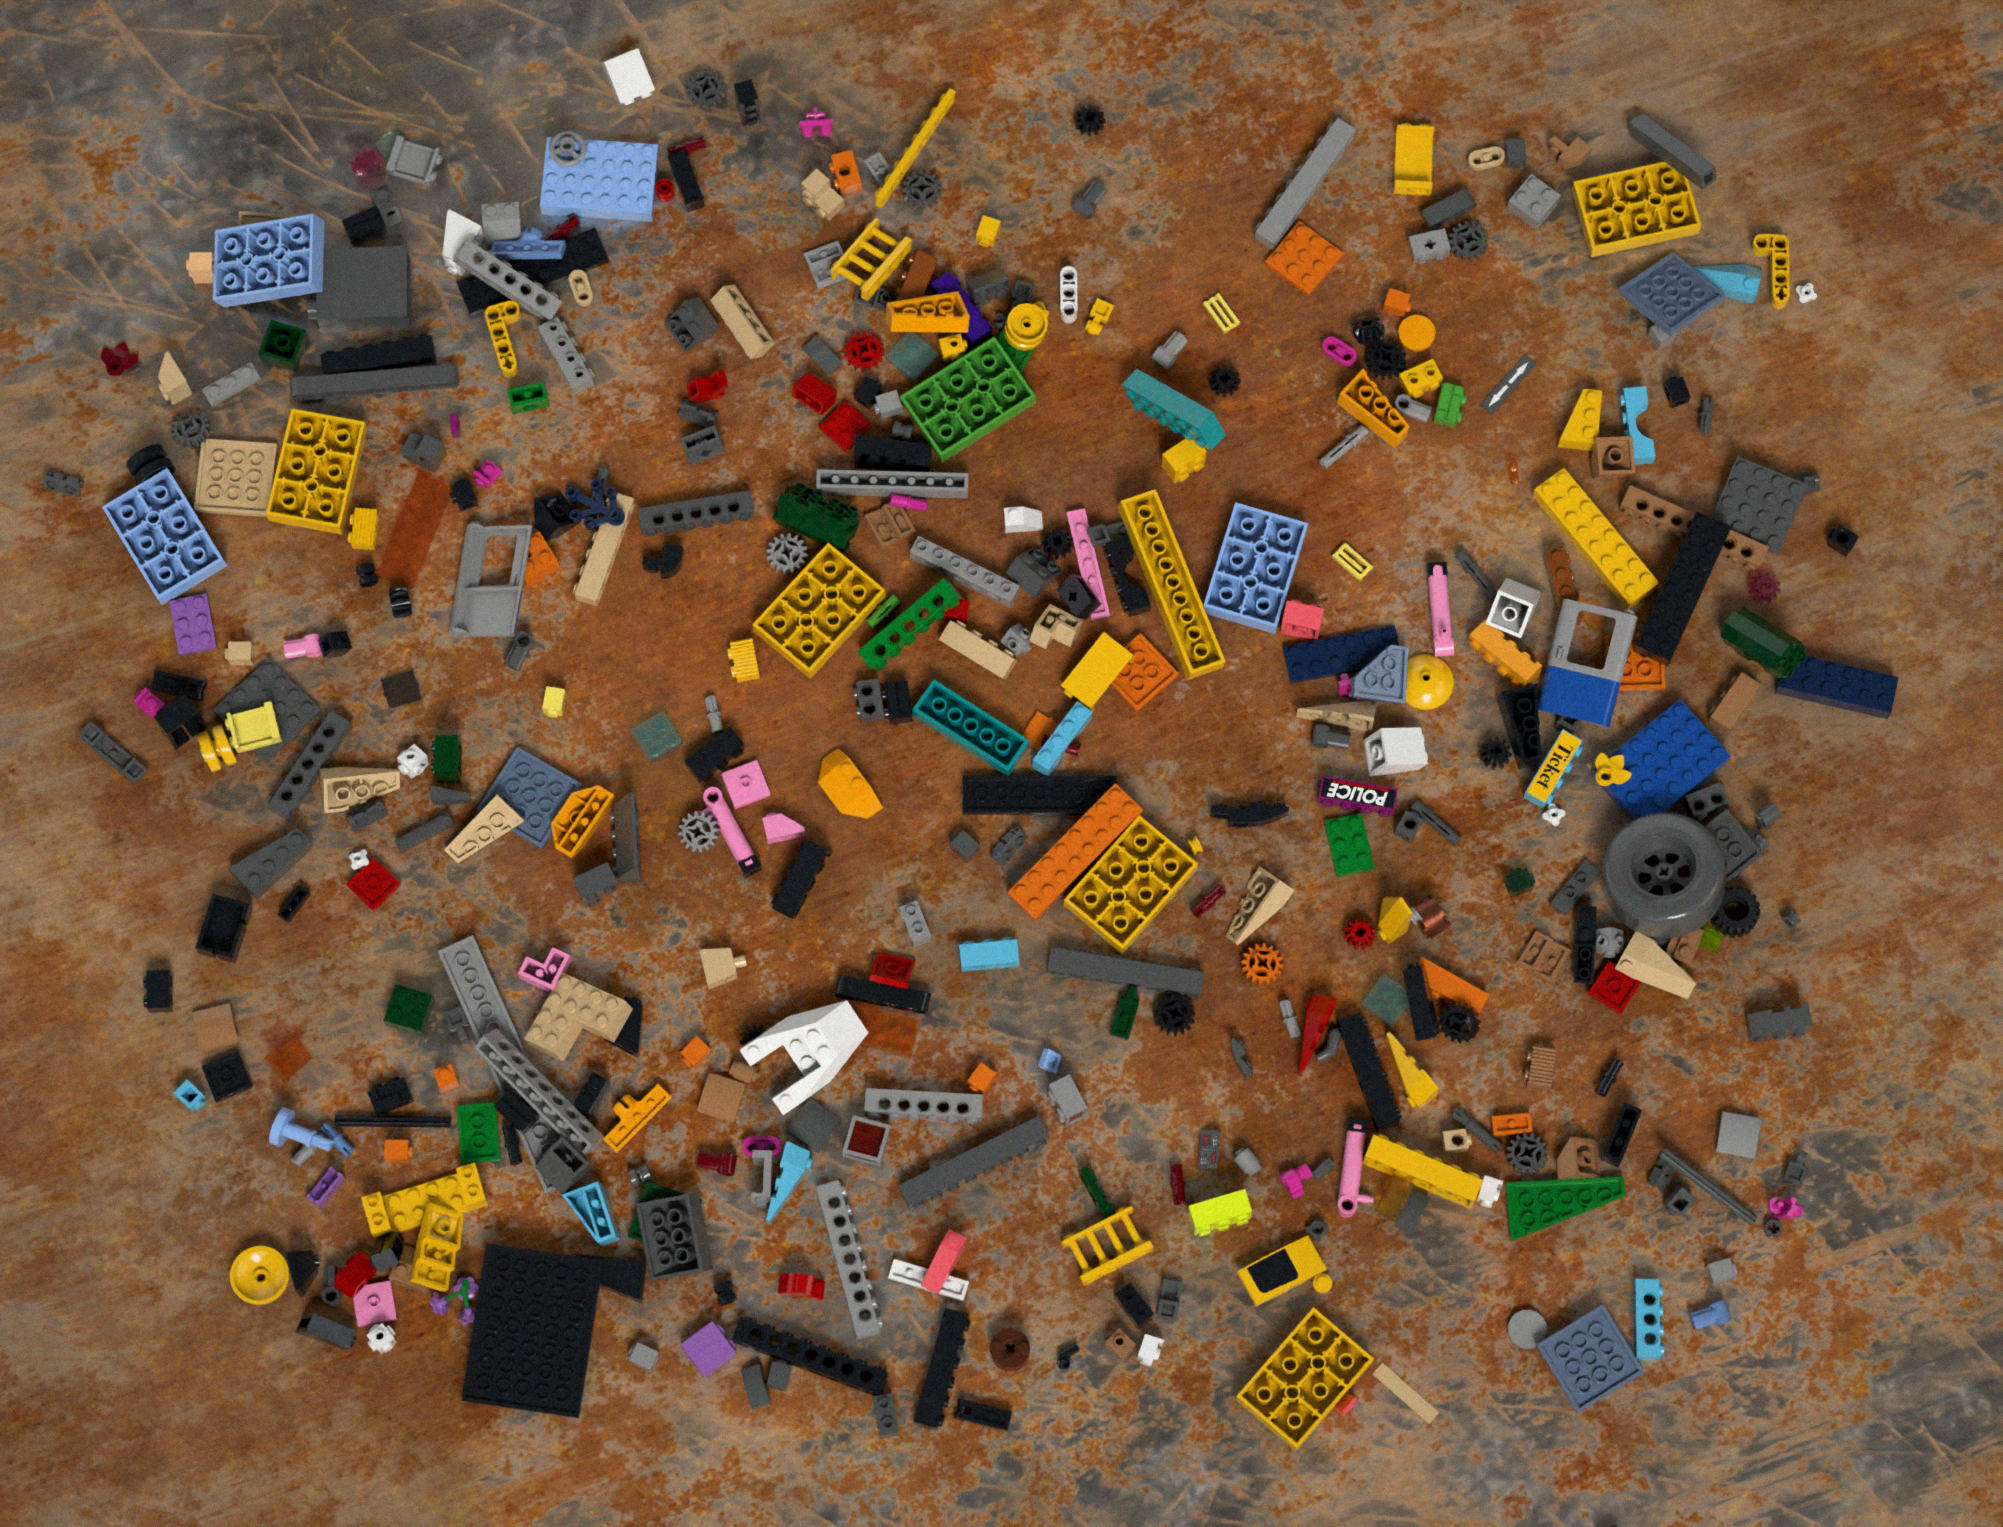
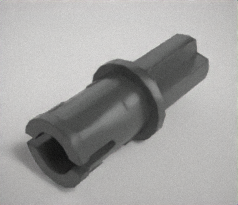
(1706, 415)

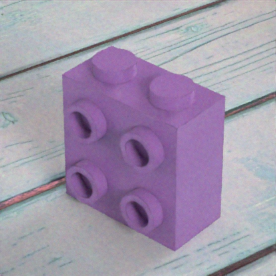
(709, 1349)

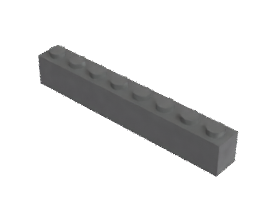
(1125, 972)
(973, 1163)

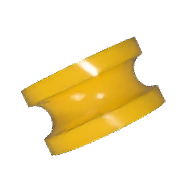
(1194, 845)

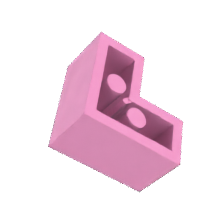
(547, 974)

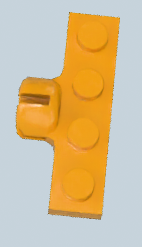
(635, 1116)

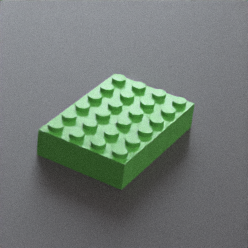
(968, 399)

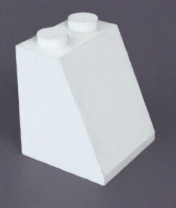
(628, 76)
(458, 231)
(1513, 607)
(1395, 751)

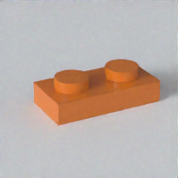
(1511, 1124)

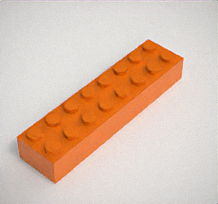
(1075, 852)

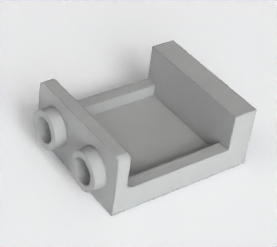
(413, 162)
(765, 1159)

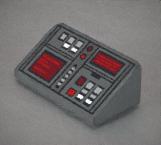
(1209, 1150)

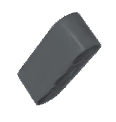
(1448, 209)

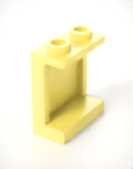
(253, 728)

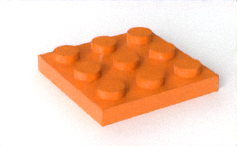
(1304, 258)
(1639, 671)
(1145, 675)

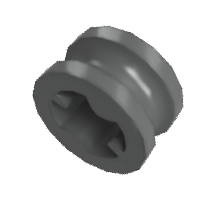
(1791, 919)
(1777, 1224)

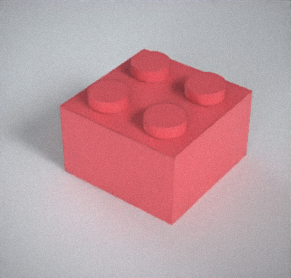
(1302, 620)

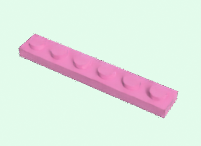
(1087, 559)

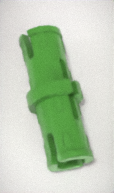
(882, 611)

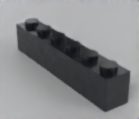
(381, 356)
(1368, 1072)
(941, 1369)

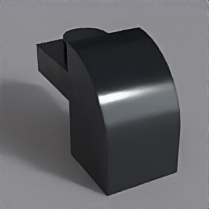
(669, 563)

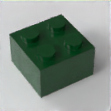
(283, 345)
(448, 758)
(409, 1010)

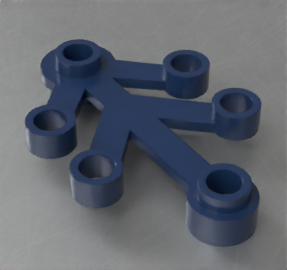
(596, 507)

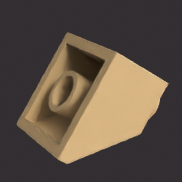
(172, 382)

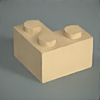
(819, 194)
(1055, 625)

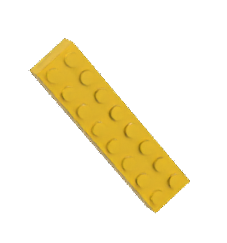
(1595, 539)

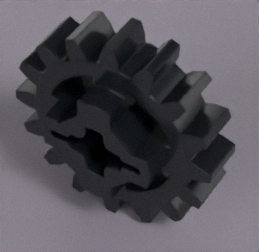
(1385, 367)
(1181, 1017)
(1459, 1022)

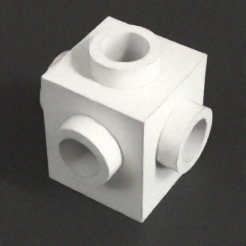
(412, 761)
(384, 1344)

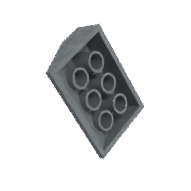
(627, 840)
(674, 1236)

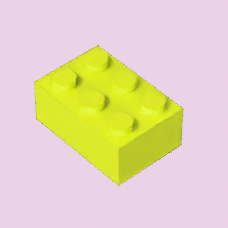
(1219, 1213)

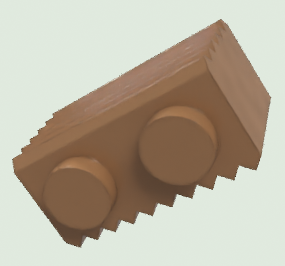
(1541, 1067)

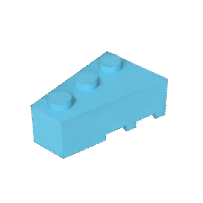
(594, 1210)

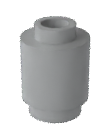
(1247, 1161)

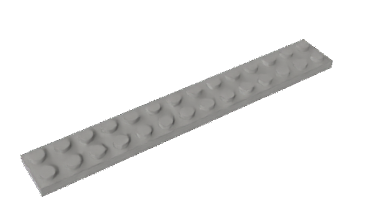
(485, 1013)

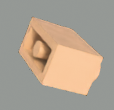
(201, 267)

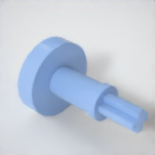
(284, 1128)

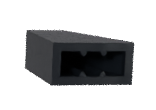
(630, 1035)
(326, 1331)

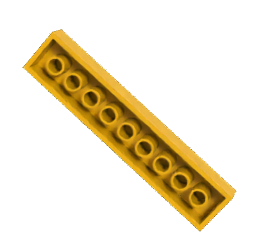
(1171, 584)

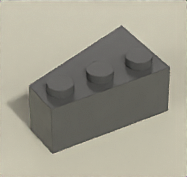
(1779, 1024)

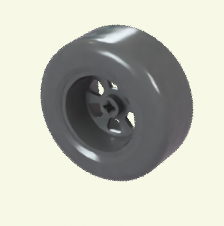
(1656, 837)

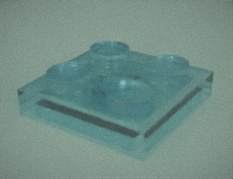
(911, 355)
(656, 736)
(1386, 1000)

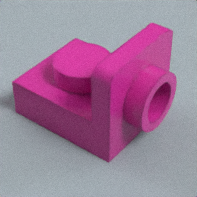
(487, 474)
(148, 702)

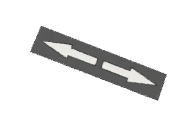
(1508, 384)

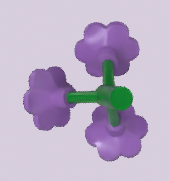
(464, 1290)

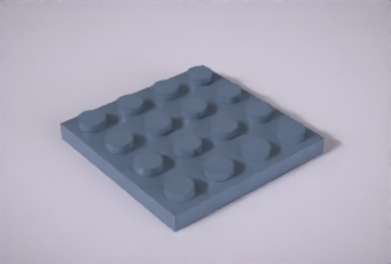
(1671, 293)
(534, 793)
(1589, 1358)

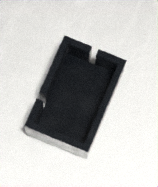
(177, 714)
(224, 928)

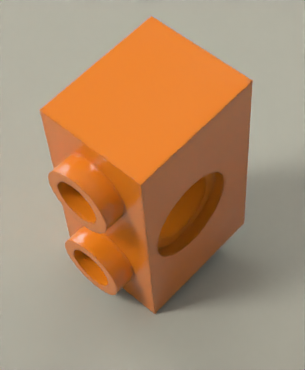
(845, 162)

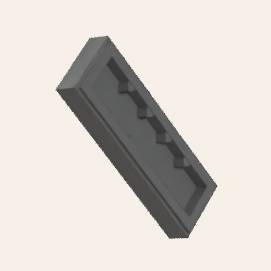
(1575, 888)

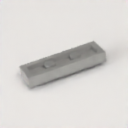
(231, 384)

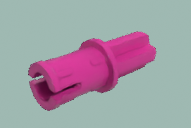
(907, 502)

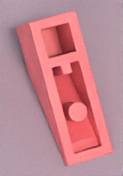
(944, 1261)

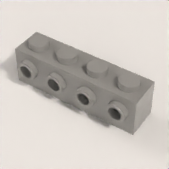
(566, 356)

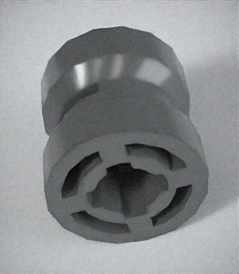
(904, 432)
(643, 1172)

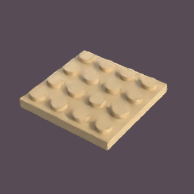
(235, 477)

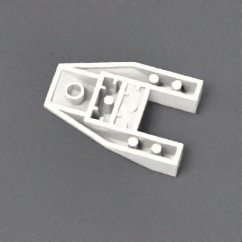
(817, 1043)

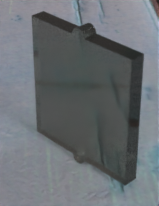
(401, 689)

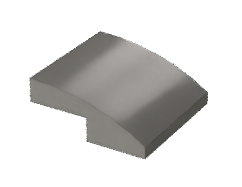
(820, 263)
(1738, 1134)

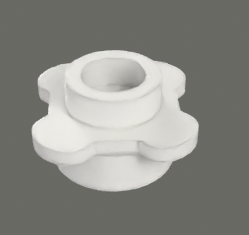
(1806, 297)
(1554, 820)
(363, 860)

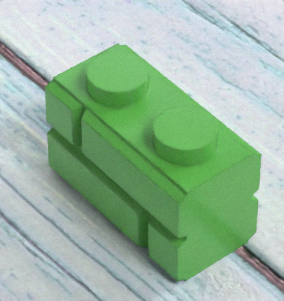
(1449, 404)

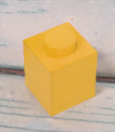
(988, 231)

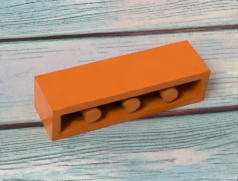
(1452, 988)

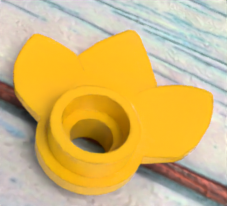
(1612, 768)

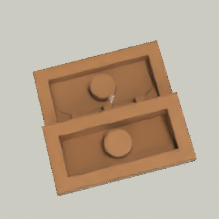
(889, 525)
(1544, 957)
(215, 1027)
(721, 1097)

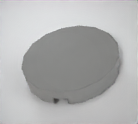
(1527, 1329)

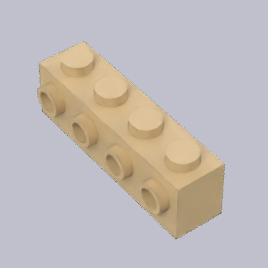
(742, 321)
(977, 649)

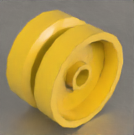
(1025, 326)
(216, 748)

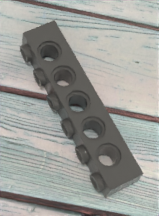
(687, 508)
(287, 808)

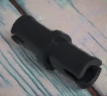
(1609, 1077)
(512, 1145)

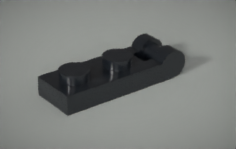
(178, 685)
(983, 1415)

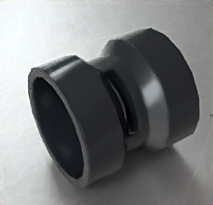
(366, 574)
(725, 1293)

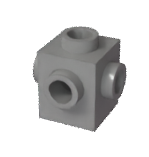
(1017, 640)
(1609, 942)

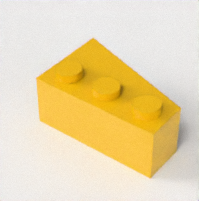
(1583, 423)

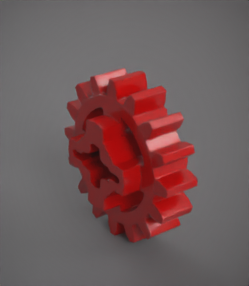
(858, 347)

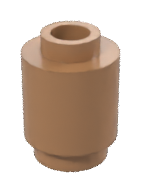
(744, 1072)

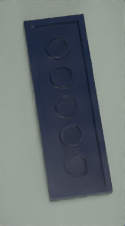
(1336, 654)

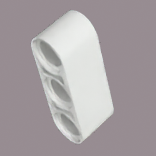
(1068, 303)

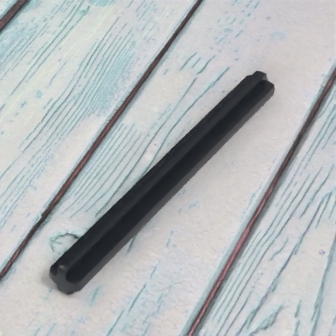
(392, 1121)

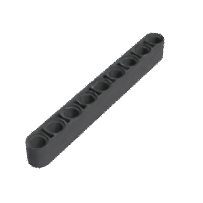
(374, 382)

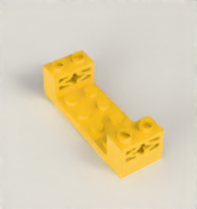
(407, 1207)

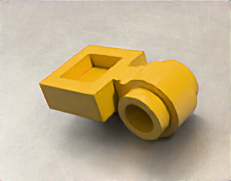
(1100, 312)

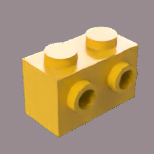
(1420, 379)

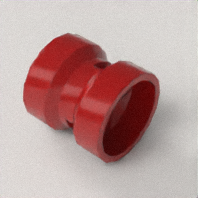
(664, 195)

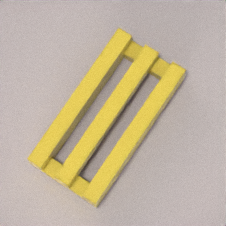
(1212, 300)
(1359, 577)

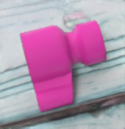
(1293, 1179)

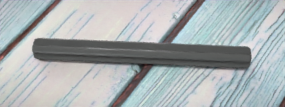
(1708, 1186)

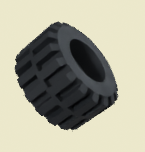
(1751, 909)

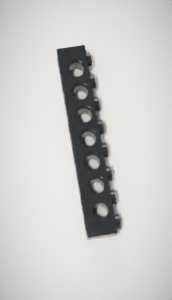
(748, 1325)

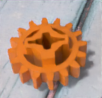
(1267, 970)

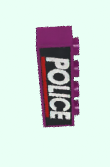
(1358, 796)

